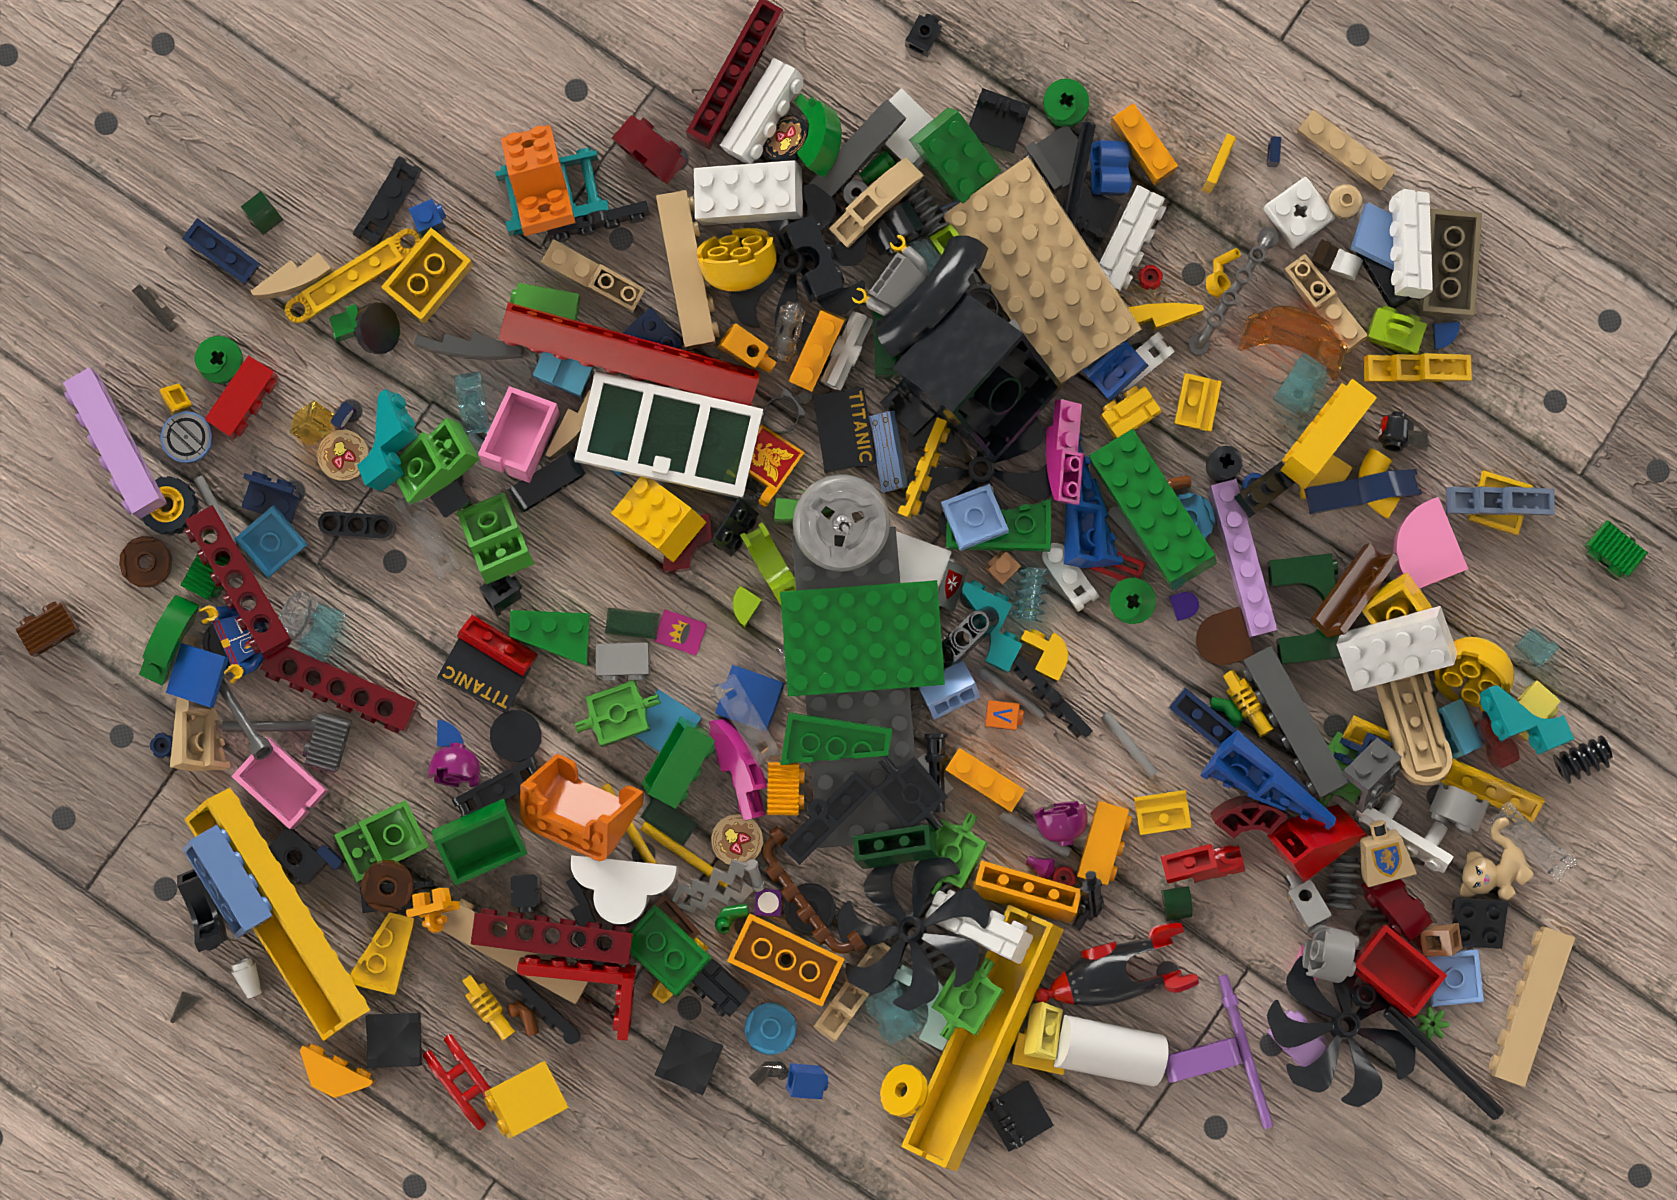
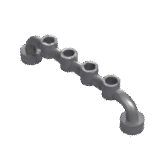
(1266, 240)

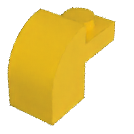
(1054, 653)

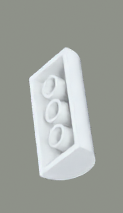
(1112, 1051)

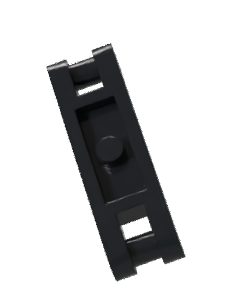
(387, 201)
(499, 787)
(552, 1016)

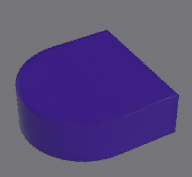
(1184, 605)

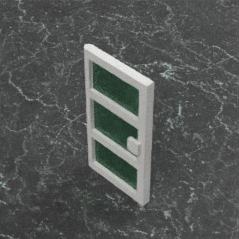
(668, 435)

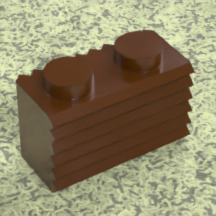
(47, 629)

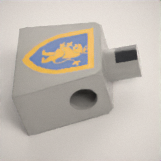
(1309, 912)

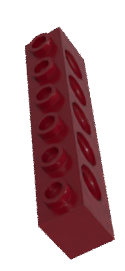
(734, 73)
(207, 523)
(402, 707)
(484, 936)

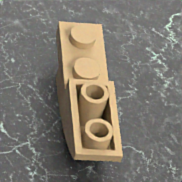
(876, 200)
(592, 276)
(1323, 301)

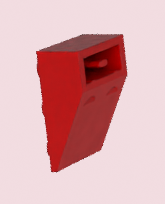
(1311, 846)

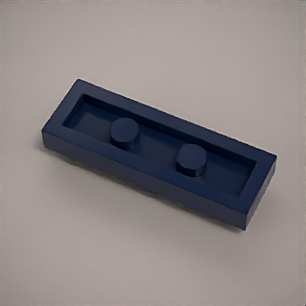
(221, 251)

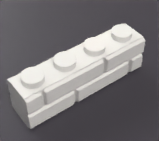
(762, 112)
(1130, 235)
(1411, 243)
(1000, 937)

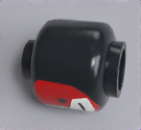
(1394, 431)

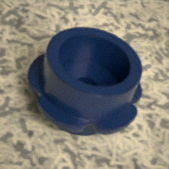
(155, 745)

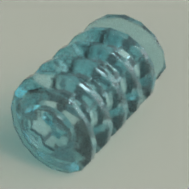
(1030, 594)

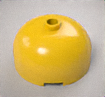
(737, 267)
(1483, 665)

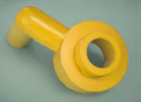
(1218, 281)

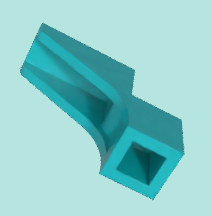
(393, 432)
(1004, 646)
(1511, 719)

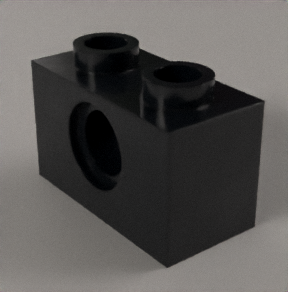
(311, 861)

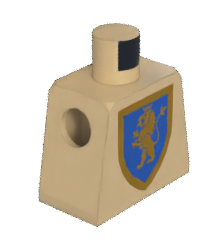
(1384, 856)

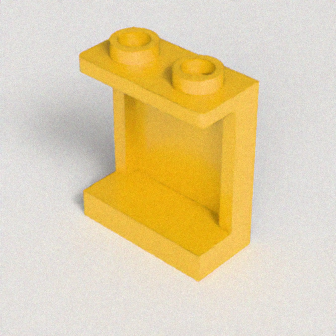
(525, 1100)

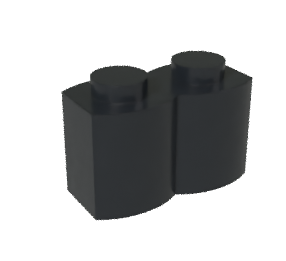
(897, 221)

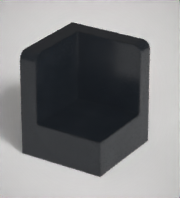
(451, 499)

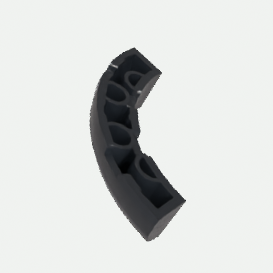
(933, 296)

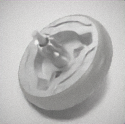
(845, 496)

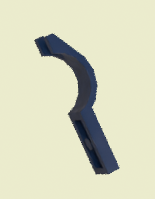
(1362, 490)

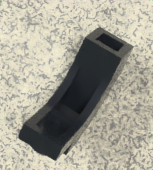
(205, 916)

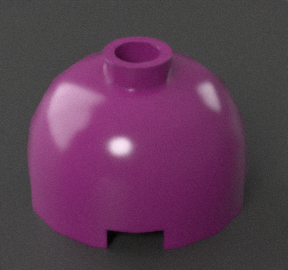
(454, 766)
(1062, 822)

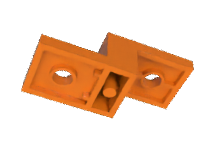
(537, 180)

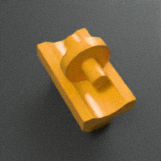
(433, 912)

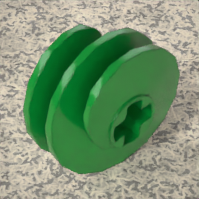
(1062, 114)
(206, 359)
(1146, 600)

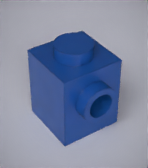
(428, 216)
(806, 1081)

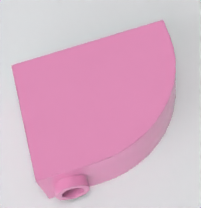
(1427, 545)

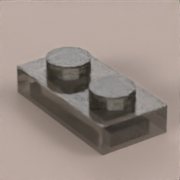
(148, 298)

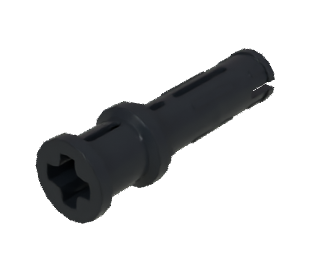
(936, 759)

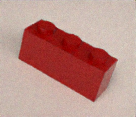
(242, 397)

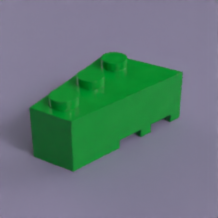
(555, 632)

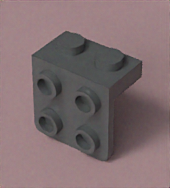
(1055, 158)
(1373, 773)

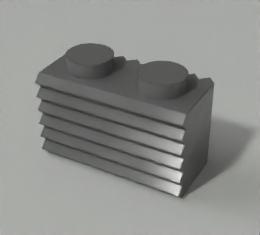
(327, 741)

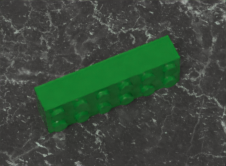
(1152, 509)

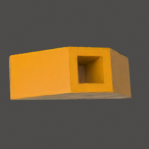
(333, 1074)

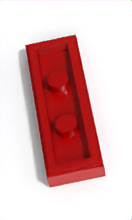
(497, 645)

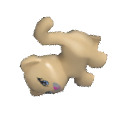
(1482, 874)

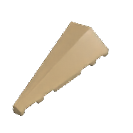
(196, 736)

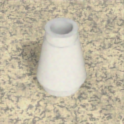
(247, 977)

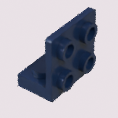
(264, 494)

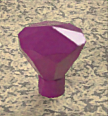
(1043, 867)

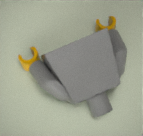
(897, 281)

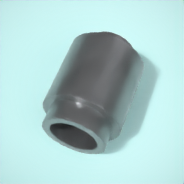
(854, 186)

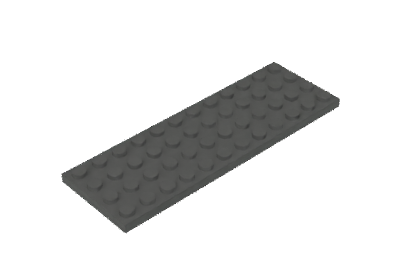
(875, 707)

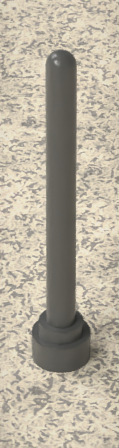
(259, 746)

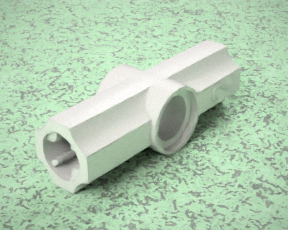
(846, 351)

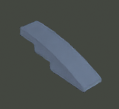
(1500, 501)

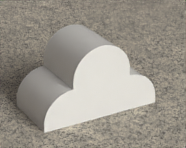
(622, 886)

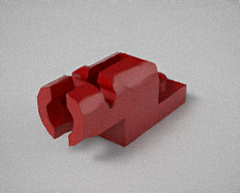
(1202, 863)

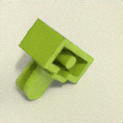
(1396, 330)

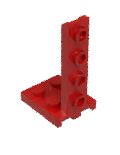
(586, 971)

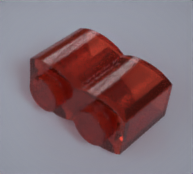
(1498, 753)

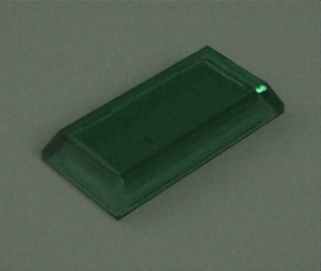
(632, 623)
(669, 820)

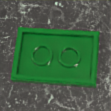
(667, 951)

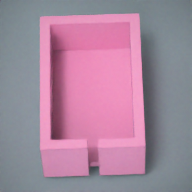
(519, 434)
(281, 785)

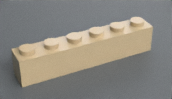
(686, 276)
(460, 926)
(1532, 1006)

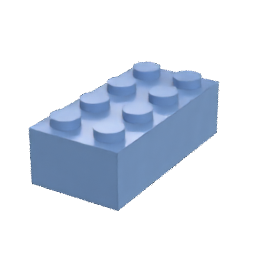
(227, 881)

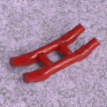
(447, 1079)

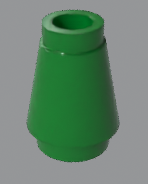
(877, 167)

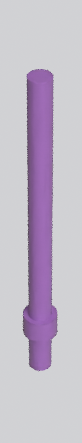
(1230, 1002)

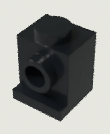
(923, 43)
(492, 593)

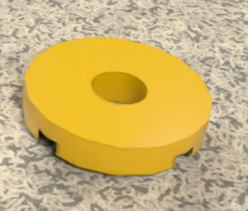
(893, 1085)

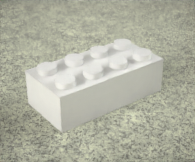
(748, 193)
(1397, 648)

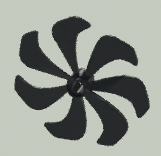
(823, 210)
(1033, 484)
(924, 981)
(1319, 1075)

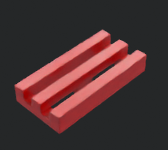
(1138, 574)

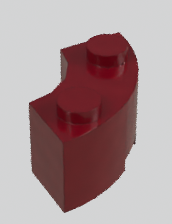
(649, 149)
(683, 562)
(1247, 814)
(1402, 911)

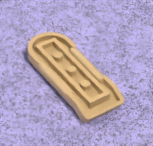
(1416, 729)

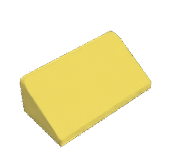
(1043, 1031)

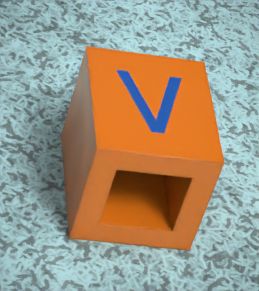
(1003, 715)

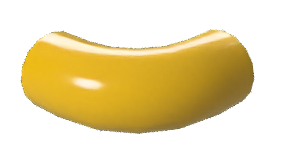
(1374, 463)

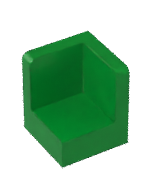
(344, 323)

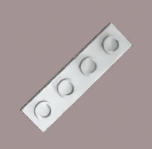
(1422, 848)

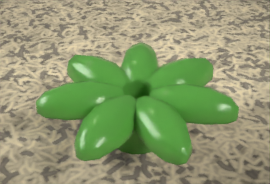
(1437, 1024)

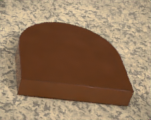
(1224, 638)

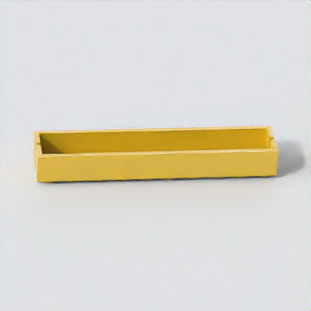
(291, 932)
(973, 1062)

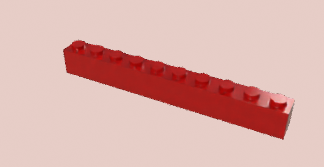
(627, 355)

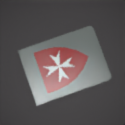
(951, 585)

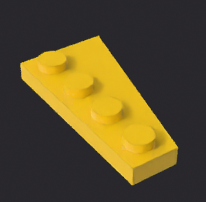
(922, 482)

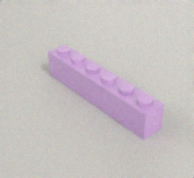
(114, 443)
(1242, 559)

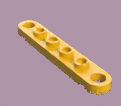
(351, 276)

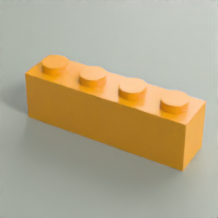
(1026, 892)

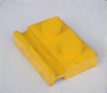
(1197, 402)
(1162, 812)

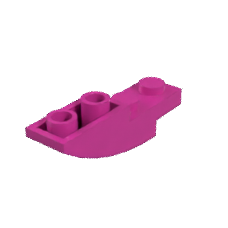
(1062, 453)
(746, 775)

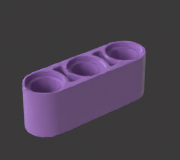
(1202, 1059)

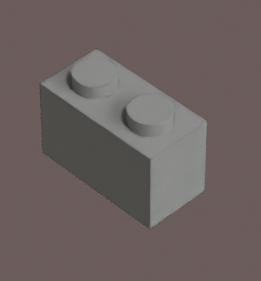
(622, 660)

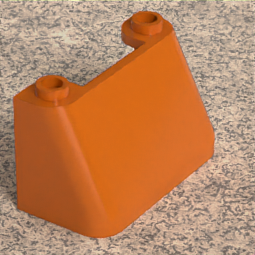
(576, 812)

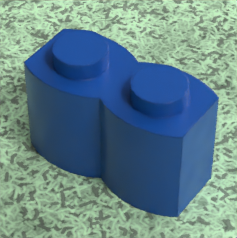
(1110, 168)

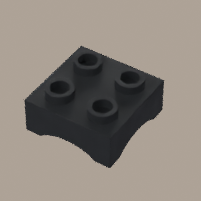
(393, 1040)
(689, 1060)

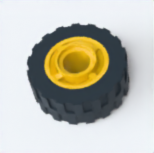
(184, 507)

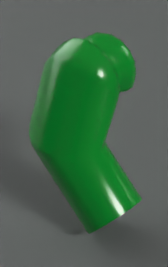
(1229, 708)
(727, 916)

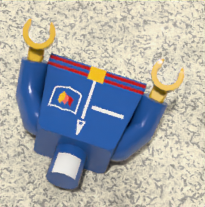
(234, 641)

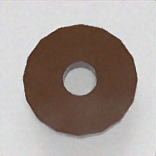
(160, 566)
(383, 871)

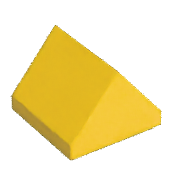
(175, 398)

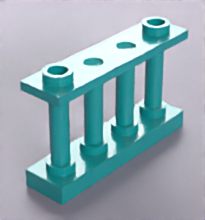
(594, 203)

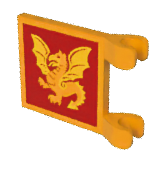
(772, 462)

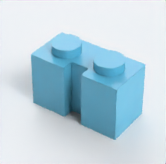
(563, 374)

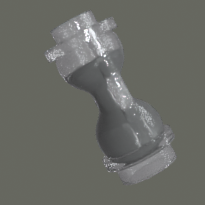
(784, 343)

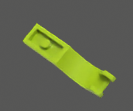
(769, 561)

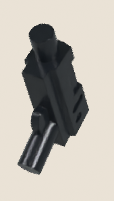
(1091, 900)

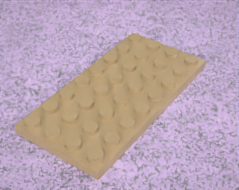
(1044, 271)

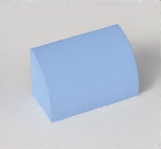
(956, 692)

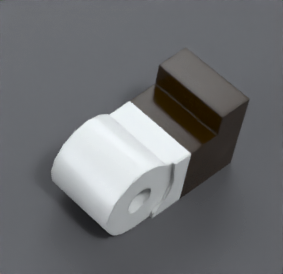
(1336, 261)

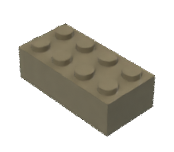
(1454, 264)

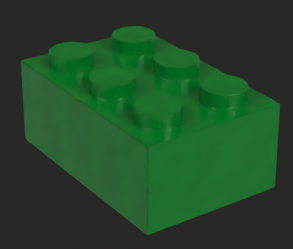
(955, 155)
(678, 763)
(479, 842)

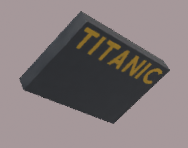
(844, 430)
(481, 676)

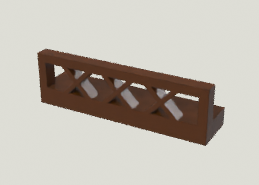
(1353, 591)

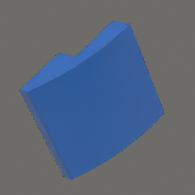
(1116, 370)
(197, 675)
(761, 690)

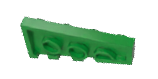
(1027, 526)
(822, 738)

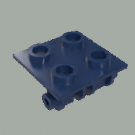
(653, 328)

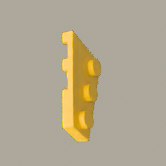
(385, 956)

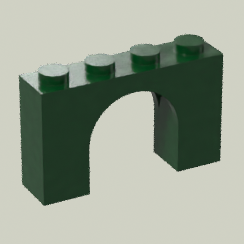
(1318, 574)

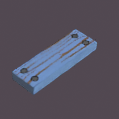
(888, 451)

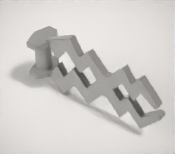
(709, 888)

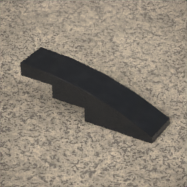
(582, 913)

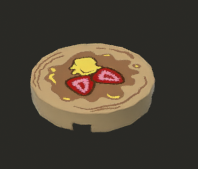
(341, 453)
(736, 839)

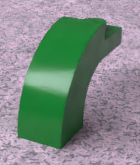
(823, 135)
(166, 639)

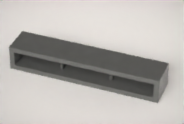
(1294, 722)

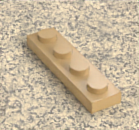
(1346, 151)

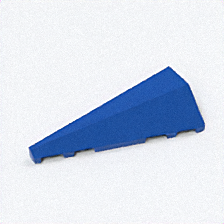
(1086, 529)
(1249, 769)

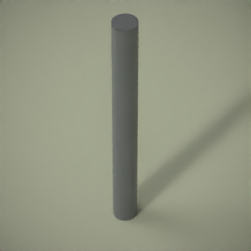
(264, 726)

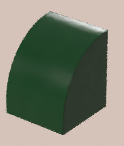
(262, 213)
(1177, 903)

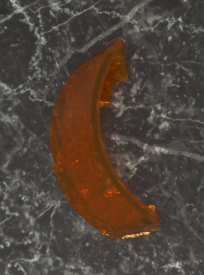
(1298, 330)

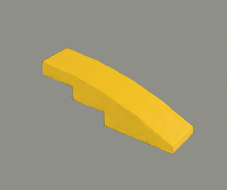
(1165, 314)
(1417, 368)

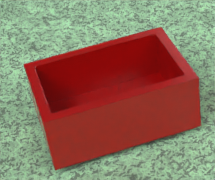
(1397, 971)

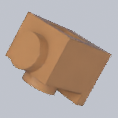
(1001, 567)
(1446, 945)

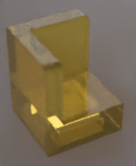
(311, 423)

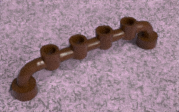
(805, 912)

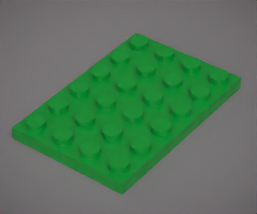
(862, 638)

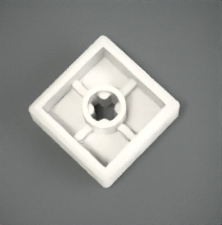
(1299, 229)

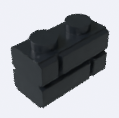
(526, 892)
(721, 988)

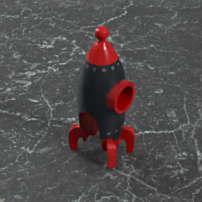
(1102, 977)

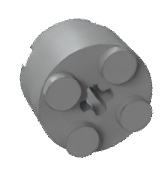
(1458, 808)
(1330, 953)

